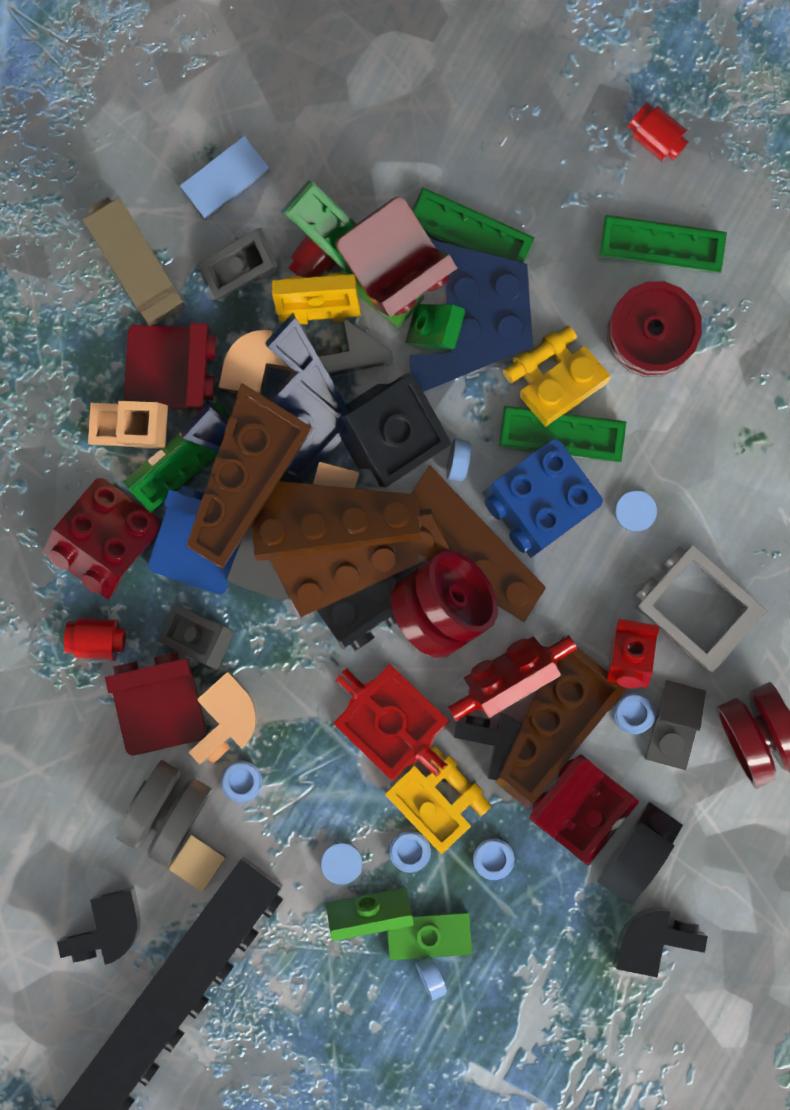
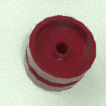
(648, 353)
(444, 604)
(758, 736)

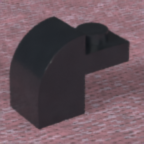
(478, 730)
(640, 854)
(117, 928)
(644, 936)

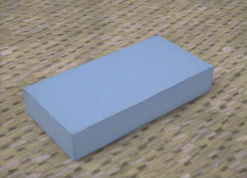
(224, 177)

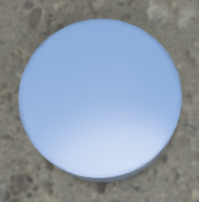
(458, 460)
(635, 510)
(634, 713)
(241, 781)
(410, 851)
(493, 858)
(341, 863)
(431, 978)

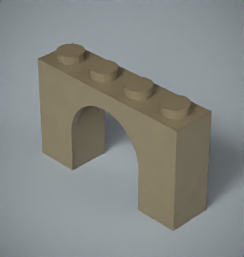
(133, 261)

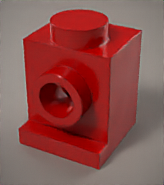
(632, 653)

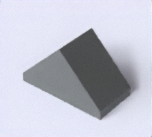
(254, 574)

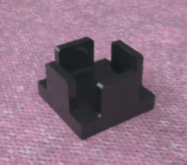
(392, 429)

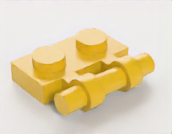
(317, 298)
(562, 386)
(430, 810)

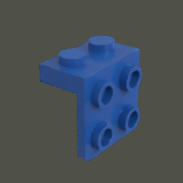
(542, 498)
(170, 554)

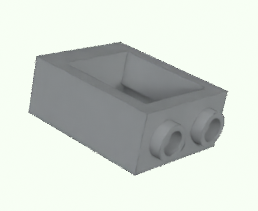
(732, 634)

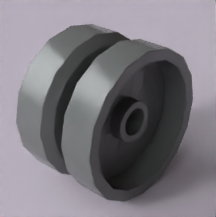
(167, 815)

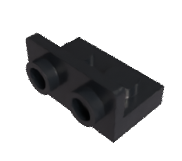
(359, 613)

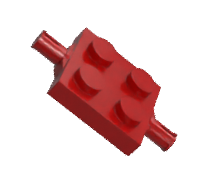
(511, 676)
(391, 722)

